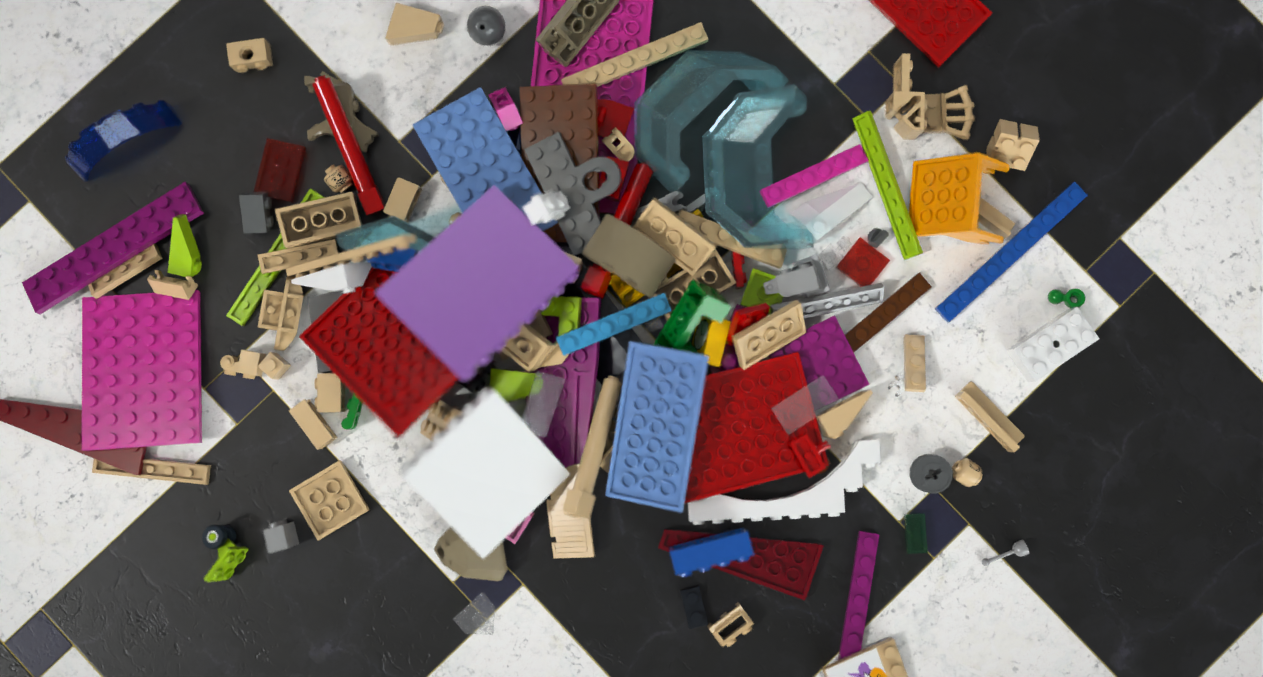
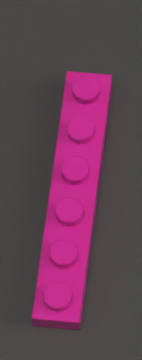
(813, 176)

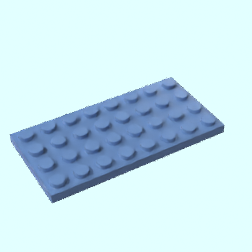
(476, 153)
(656, 425)

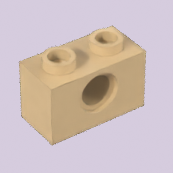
(240, 50)

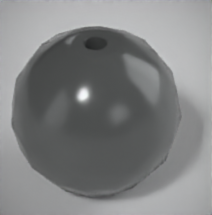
(486, 25)

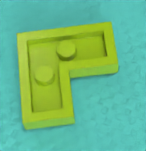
(569, 311)

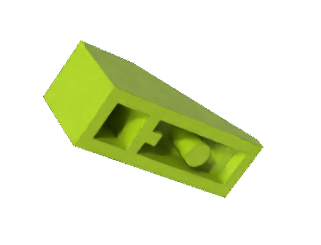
(184, 253)

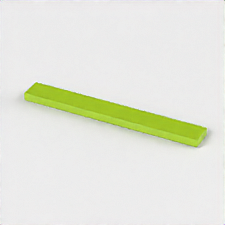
(887, 185)
(254, 290)

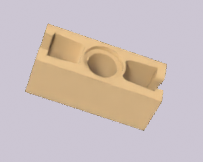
(313, 424)

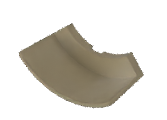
(629, 255)

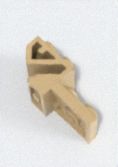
(914, 122)

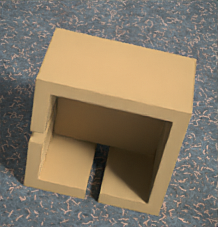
(1010, 148)

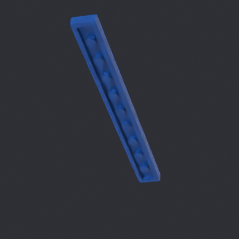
(1011, 252)

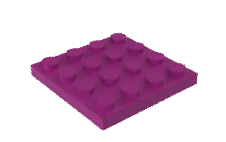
(827, 353)

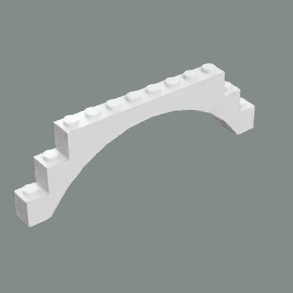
(818, 499)

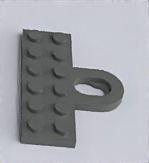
(559, 173)

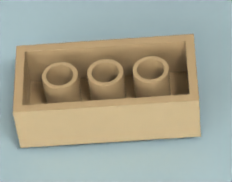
(318, 219)
(711, 273)

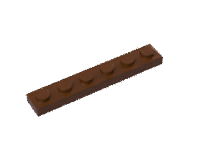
(887, 311)

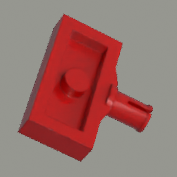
(809, 454)

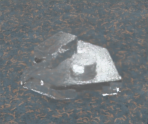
(477, 616)

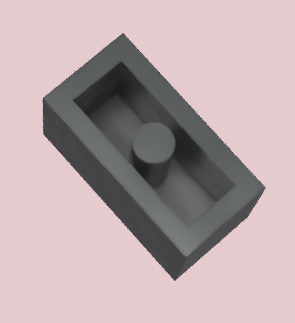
(256, 212)

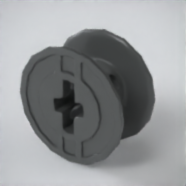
(941, 478)

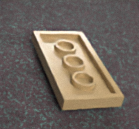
(675, 236)
(769, 334)
(438, 418)

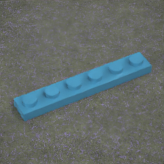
(613, 324)

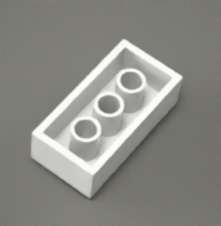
(1036, 354)

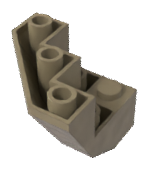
(465, 561)

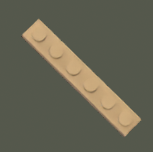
(722, 238)

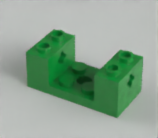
(695, 302)

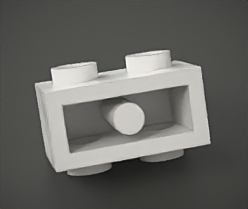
(546, 207)

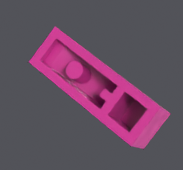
(506, 109)

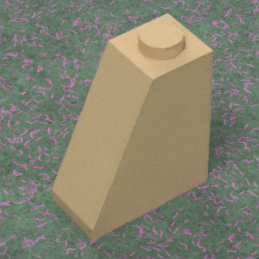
(412, 25)

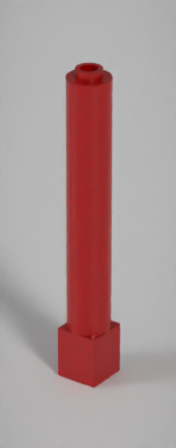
(367, 191)
(598, 278)

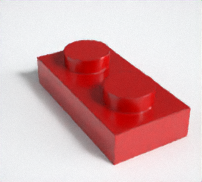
(739, 276)

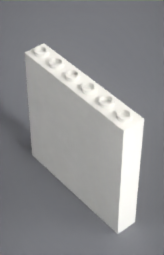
(484, 472)

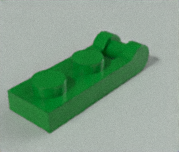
(354, 406)

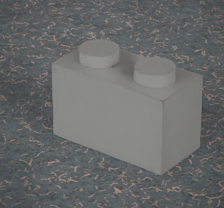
(280, 536)

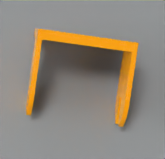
(948, 196)

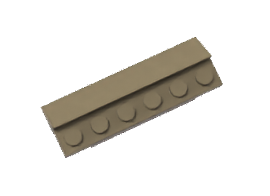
(573, 27)

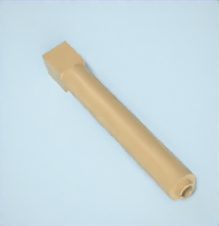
(580, 499)

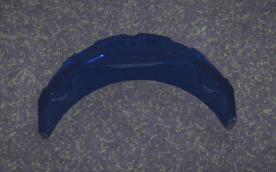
(115, 130)

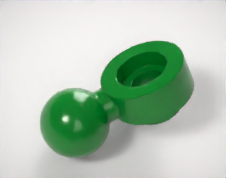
(1056, 297)

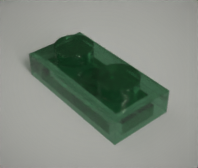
(915, 533)

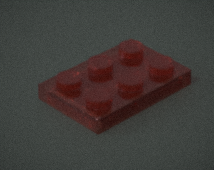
(280, 169)

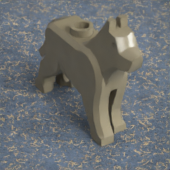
(347, 98)

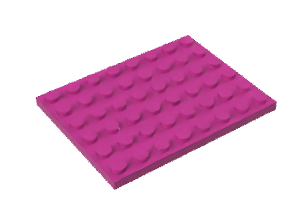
(141, 371)

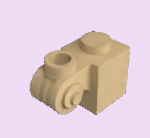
(246, 364)

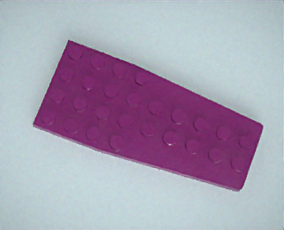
(575, 405)

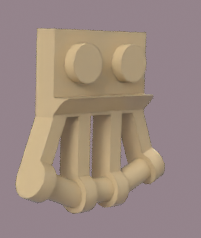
(937, 113)

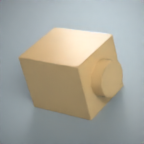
(274, 365)

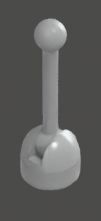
(1018, 548)

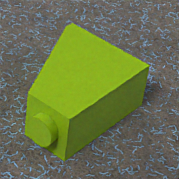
(511, 384)

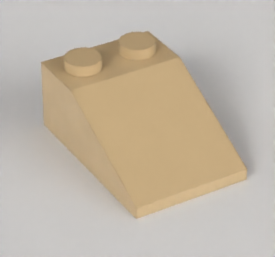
(840, 416)

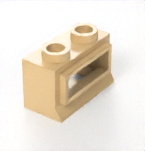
(726, 619)

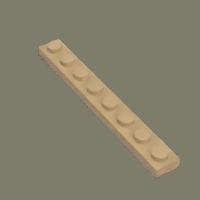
(640, 57)
(355, 255)

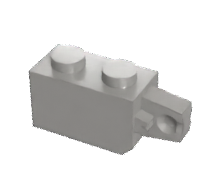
(794, 282)

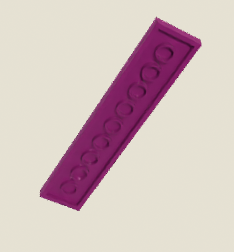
(110, 248)

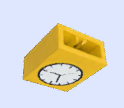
(711, 339)

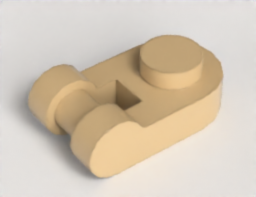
(624, 151)

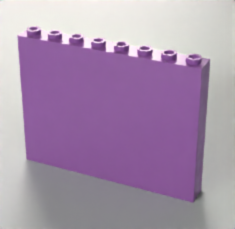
(478, 283)

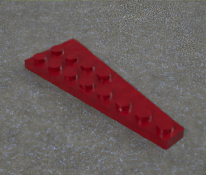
(65, 428)
(775, 563)

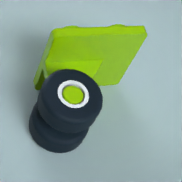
(230, 555)

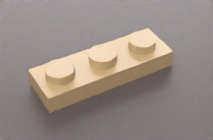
(914, 363)

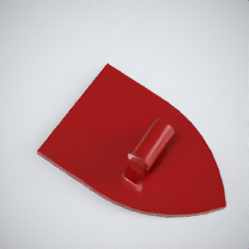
(612, 115)

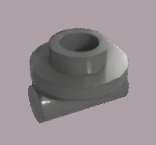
(876, 237)

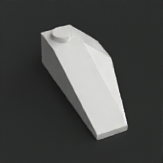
(829, 210)
(338, 278)

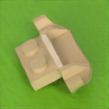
(282, 313)

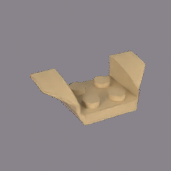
(533, 350)

